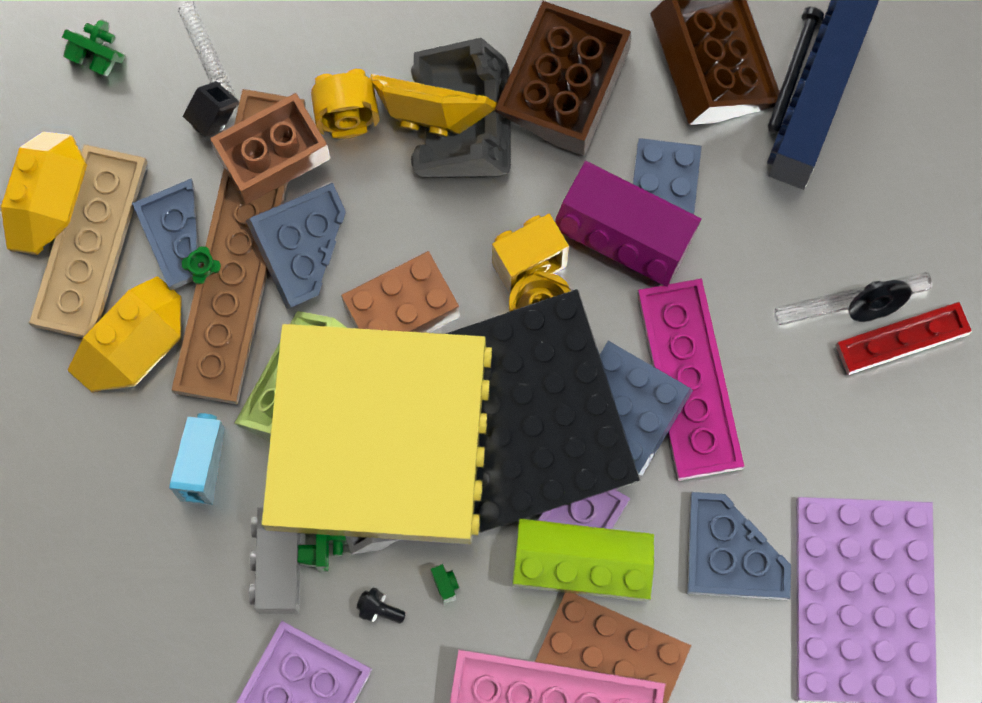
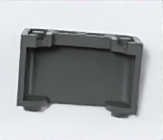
(486, 145)

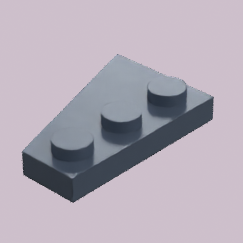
(170, 229)

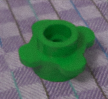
(201, 255)

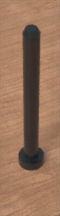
(811, 17)

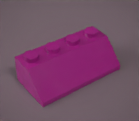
(627, 223)

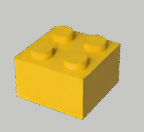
(529, 250)

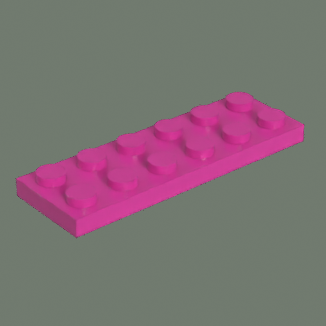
(686, 349)

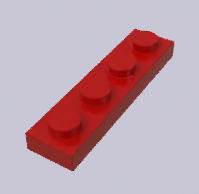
(903, 338)

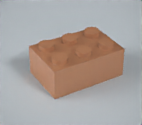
(270, 148)
(403, 299)

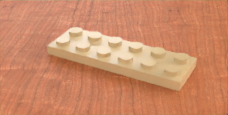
(90, 246)

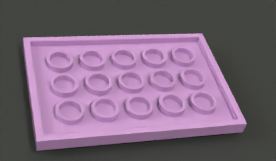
(865, 601)

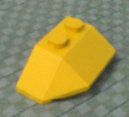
(431, 106)
(42, 191)
(129, 338)

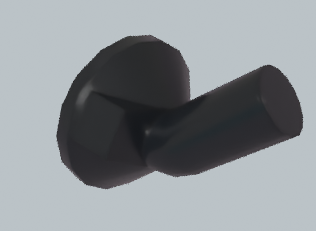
(372, 605)

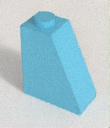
(198, 460)

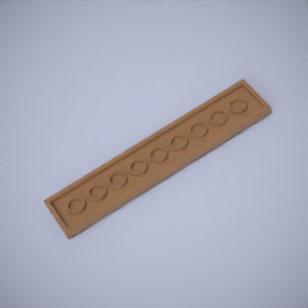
(229, 301)

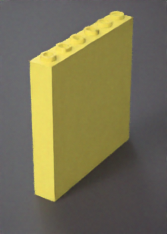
(377, 434)

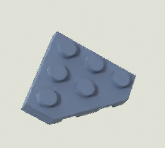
(299, 242)
(645, 401)
(731, 554)

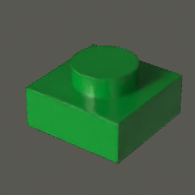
(445, 583)

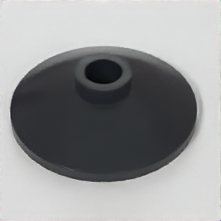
(879, 300)

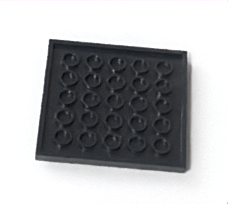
(548, 414)

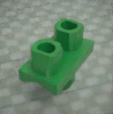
(79, 45)
(318, 554)

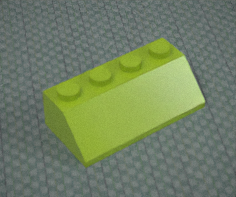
(584, 560)

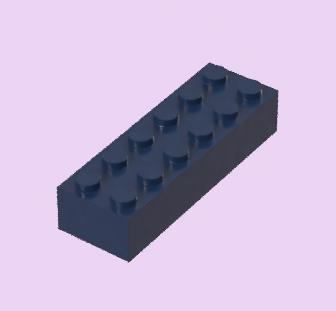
(820, 90)

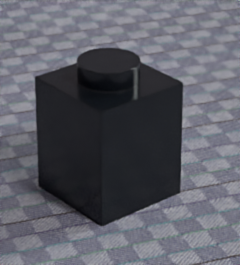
(210, 108)

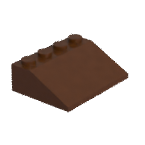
(715, 58)
(564, 76)

